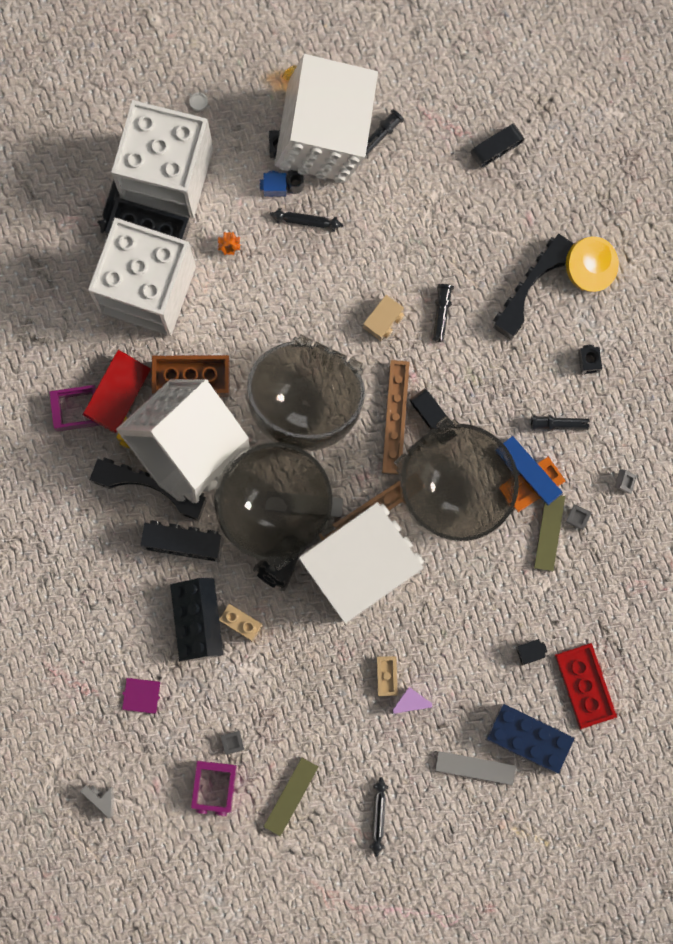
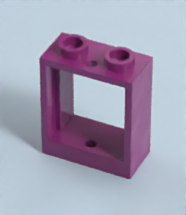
(57, 411)
(201, 808)

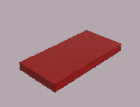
(116, 391)
(585, 686)

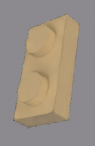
(387, 676)

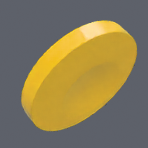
(592, 264)

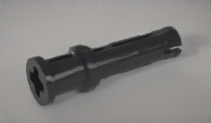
(386, 127)
(443, 303)
(549, 423)

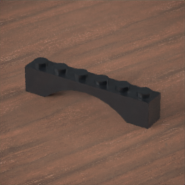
(512, 318)
(111, 475)

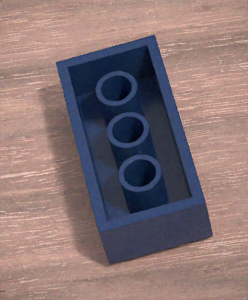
(530, 738)

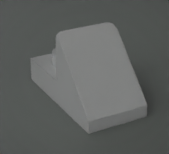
(104, 803)

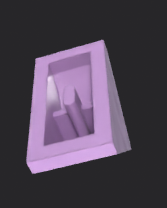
(411, 701)

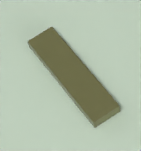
(549, 535)
(291, 796)

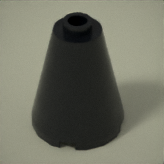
(272, 576)

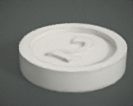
(198, 101)

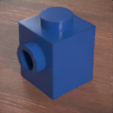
(273, 184)

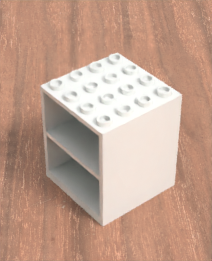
(326, 118)
(163, 159)
(142, 276)
(362, 562)

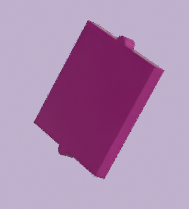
(141, 695)

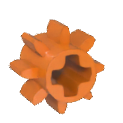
(228, 243)

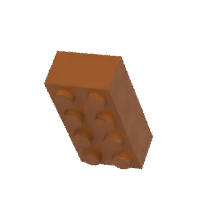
(209, 367)

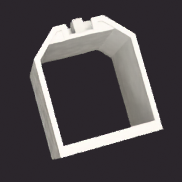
(184, 437)

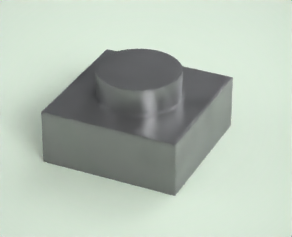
(625, 481)
(578, 517)
(232, 742)

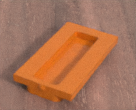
(526, 494)

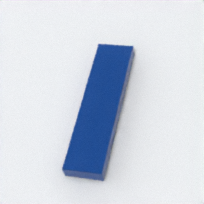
(532, 472)

